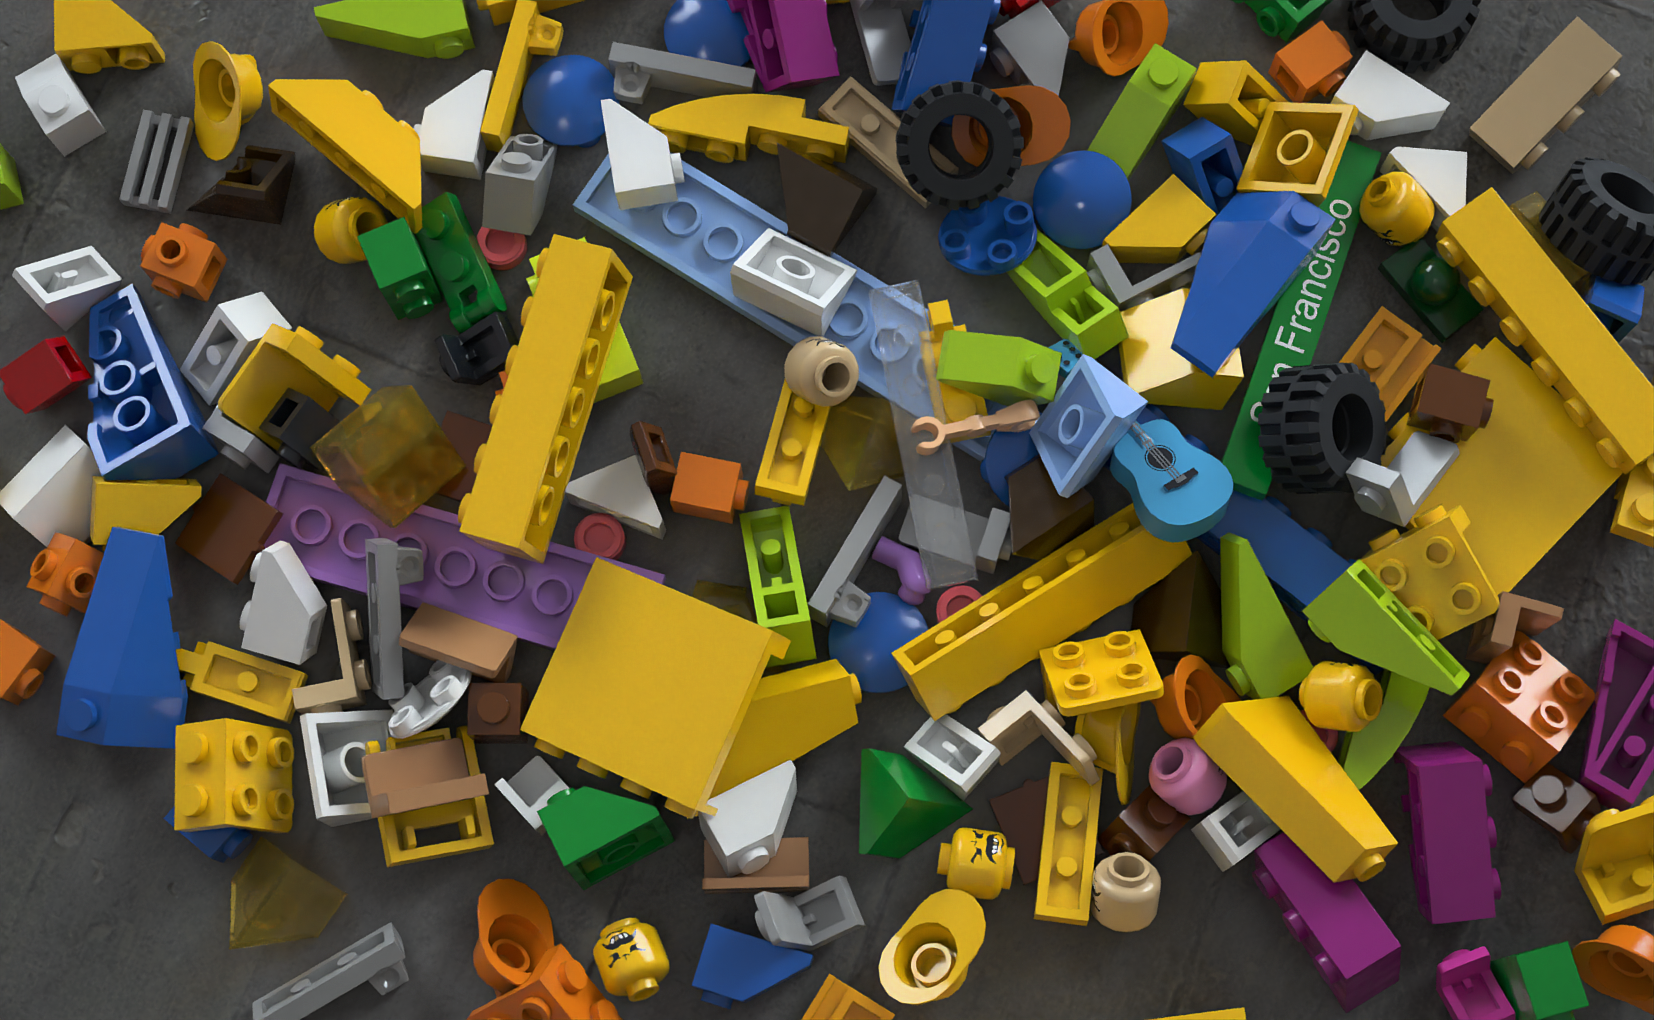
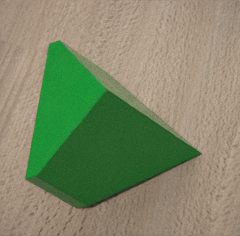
(901, 805)

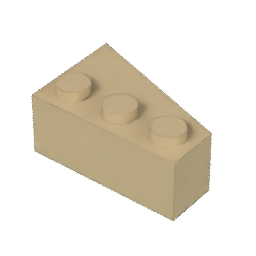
(1547, 97)

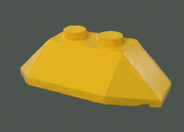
(357, 138)

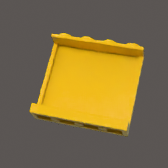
(1520, 475)
(650, 686)

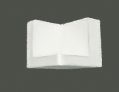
(531, 790)

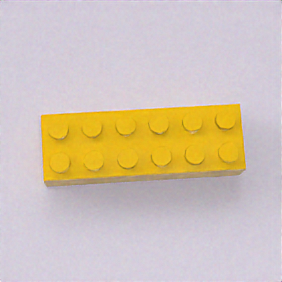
(545, 399)

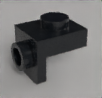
(479, 351)

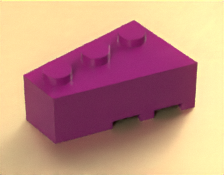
(788, 42)
(1621, 723)
(1450, 832)
(1332, 921)

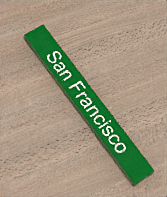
(1299, 318)

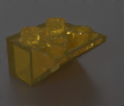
(389, 454)

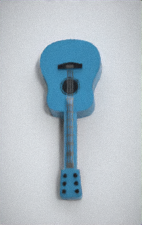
(1172, 484)

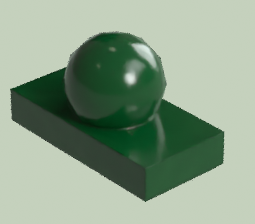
(1431, 288)

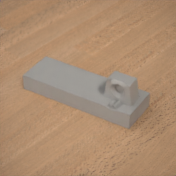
(640, 68)
(387, 570)
(836, 594)
(372, 958)

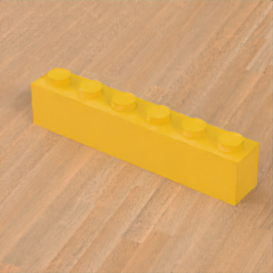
(1553, 327)
(1035, 611)

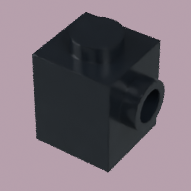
(296, 425)

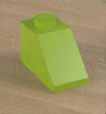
(999, 367)

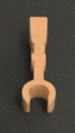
(1014, 418)

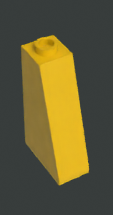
(790, 718)
(1298, 785)

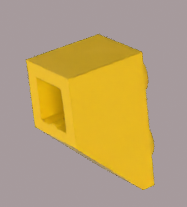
(100, 36)

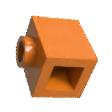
(1312, 64)
(709, 488)
(20, 664)

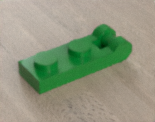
(458, 262)

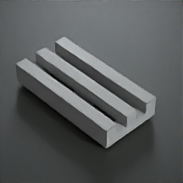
(139, 155)

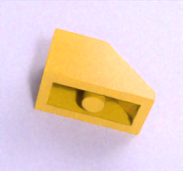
(1231, 97)
(1162, 227)
(138, 504)

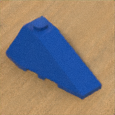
(1244, 268)
(141, 404)
(125, 664)

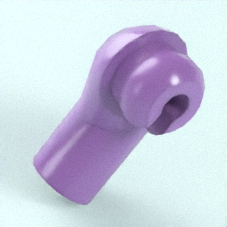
(909, 569)

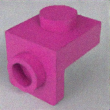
(1471, 988)

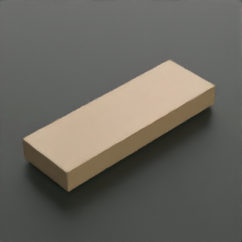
(874, 132)

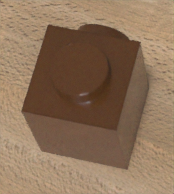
(1450, 403)

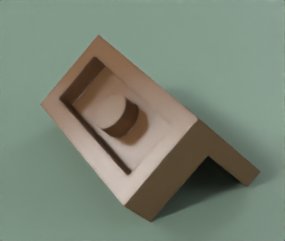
(1515, 613)
(460, 642)
(419, 777)
(783, 872)

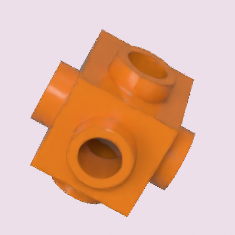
(182, 261)
(65, 574)

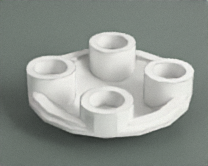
(428, 700)

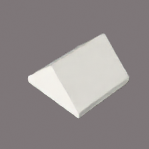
(791, 281)
(54, 489)
(334, 754)

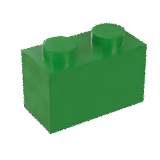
(400, 269)
(1541, 983)

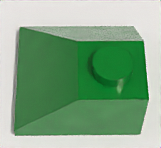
(601, 832)

